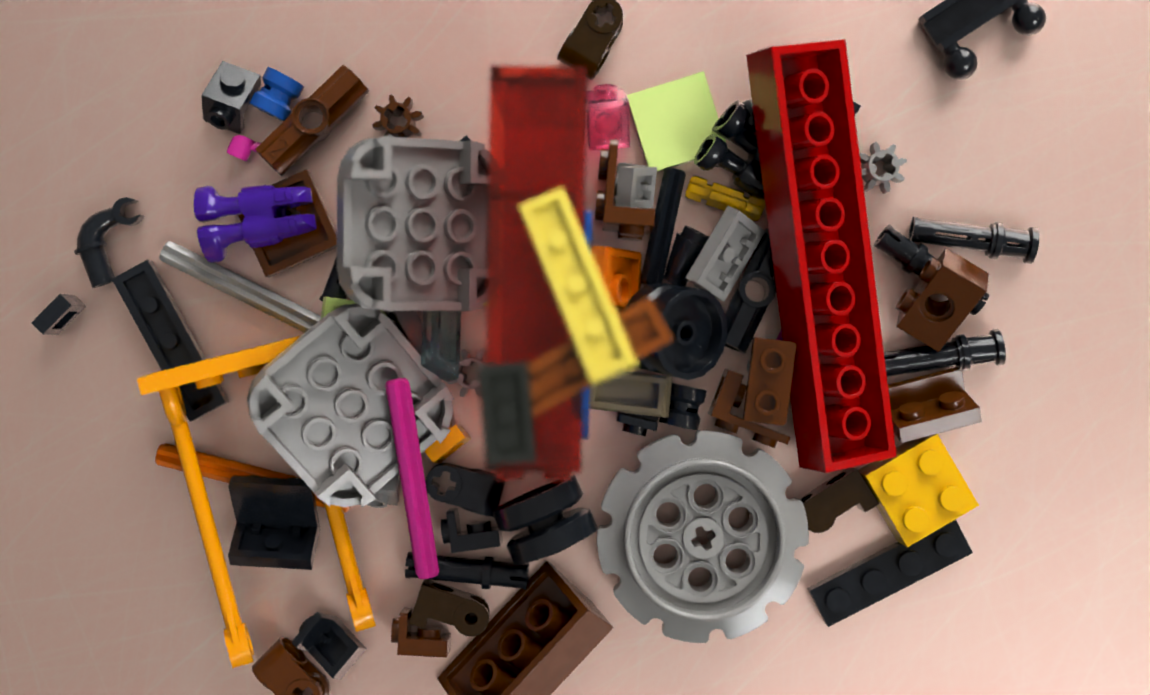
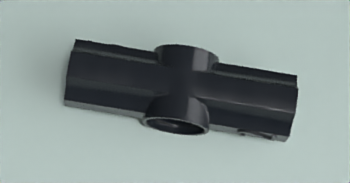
(742, 313)

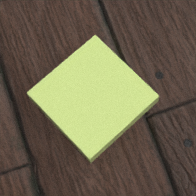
(673, 120)

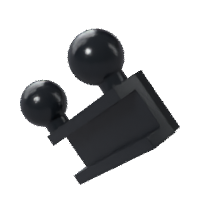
(958, 18)

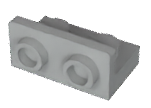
(725, 253)

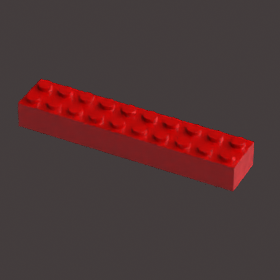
(822, 253)

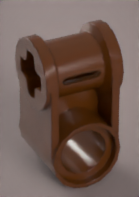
(289, 671)

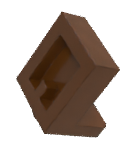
(424, 642)

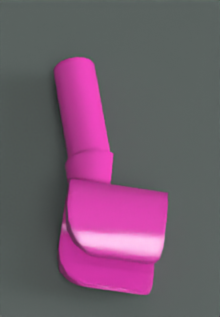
(242, 147)

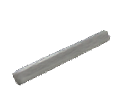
(238, 287)

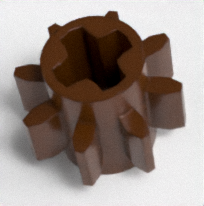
(396, 109)

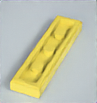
(577, 286)

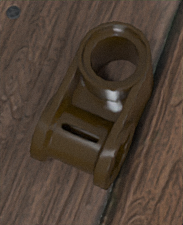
(589, 43)

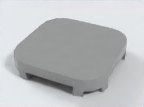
(414, 224)
(330, 408)

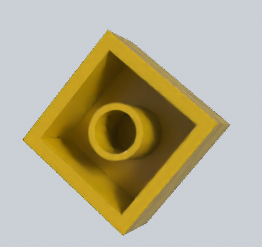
(918, 489)

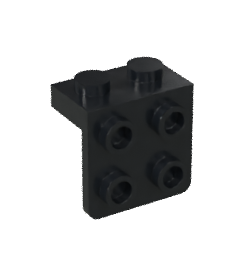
(273, 523)

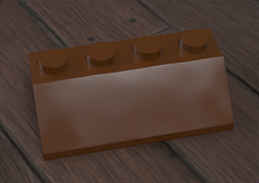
(529, 641)

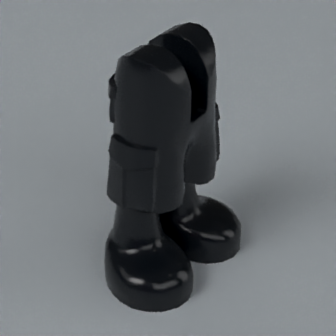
(716, 153)

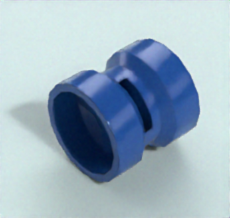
(276, 94)

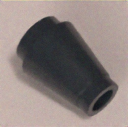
(683, 255)

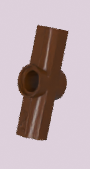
(330, 100)

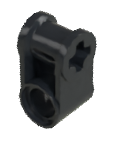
(474, 490)

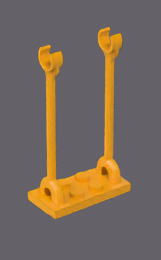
(206, 374)

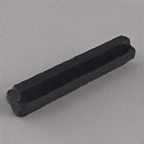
(664, 225)

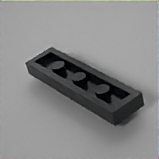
(166, 333)
(887, 573)

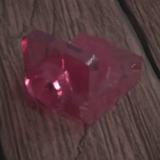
(607, 117)

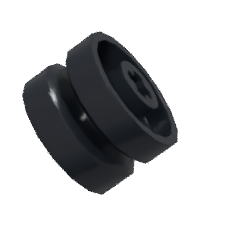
(694, 323)
(547, 525)

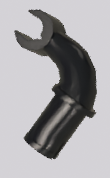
(91, 240)

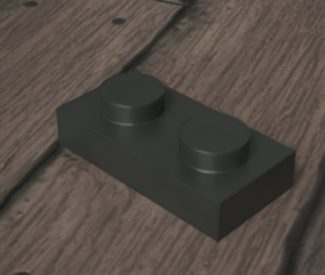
(507, 413)

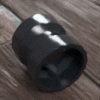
(684, 407)

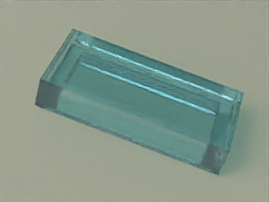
(441, 343)

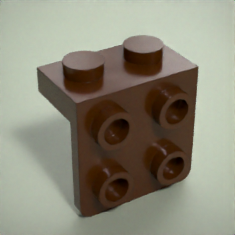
(627, 221)

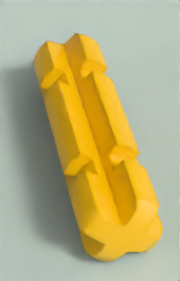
(721, 196)

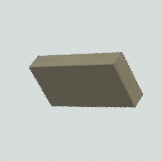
(633, 394)

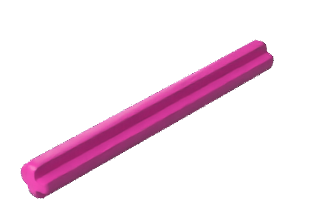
(412, 477)

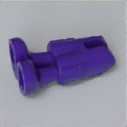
(264, 218)

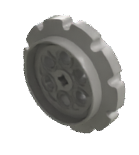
(732, 596)

